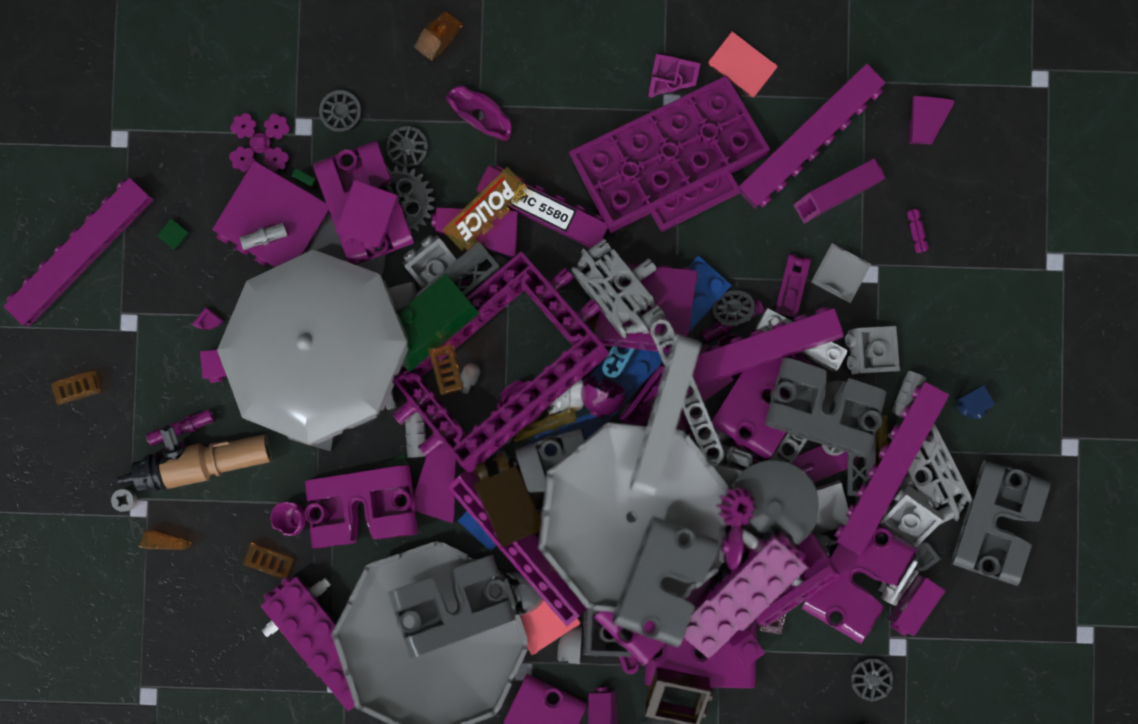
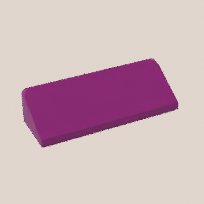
(642, 404)

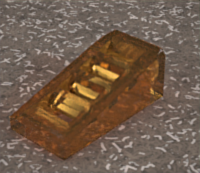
(434, 354)
(93, 385)
(156, 540)
(249, 555)

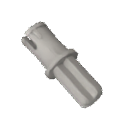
(734, 455)

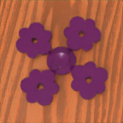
(259, 142)

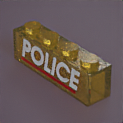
(485, 209)

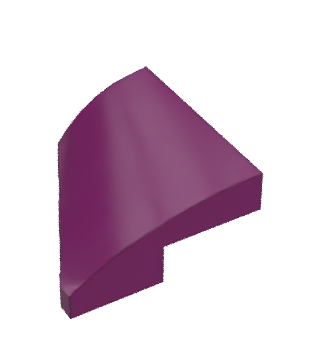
(672, 74)
(927, 118)

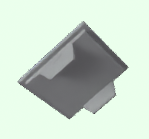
(841, 273)

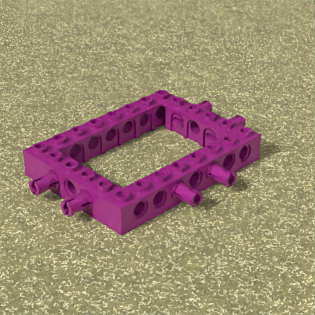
(521, 409)

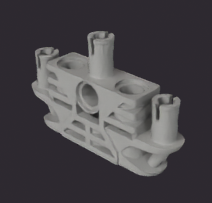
(602, 291)
(945, 475)

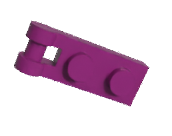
(792, 286)

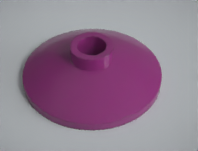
(733, 547)

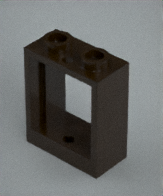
(674, 712)

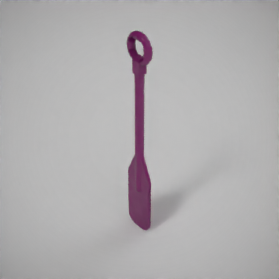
(820, 465)

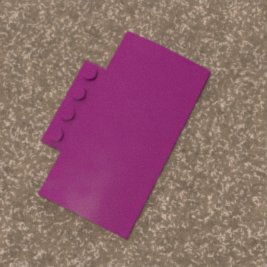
(672, 159)

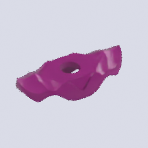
(467, 101)

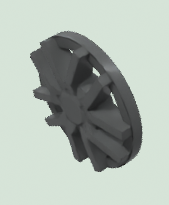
(340, 111)
(407, 146)
(734, 308)
(872, 679)

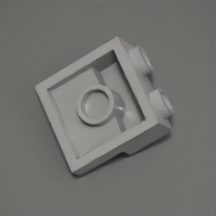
(428, 260)
(872, 350)
(910, 516)

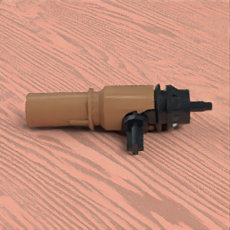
(194, 463)

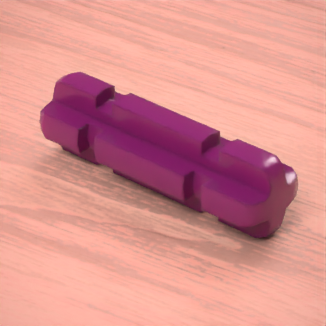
(917, 230)

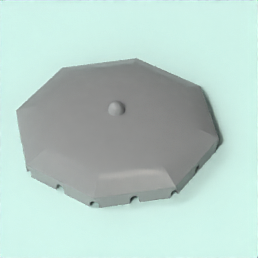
(313, 347)
(598, 522)
(442, 686)

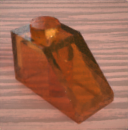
(437, 35)

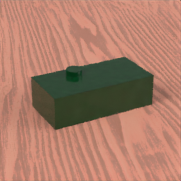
(434, 319)

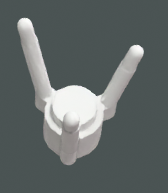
(892, 593)

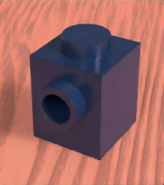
(975, 403)

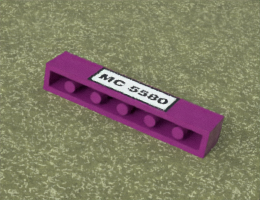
(553, 212)

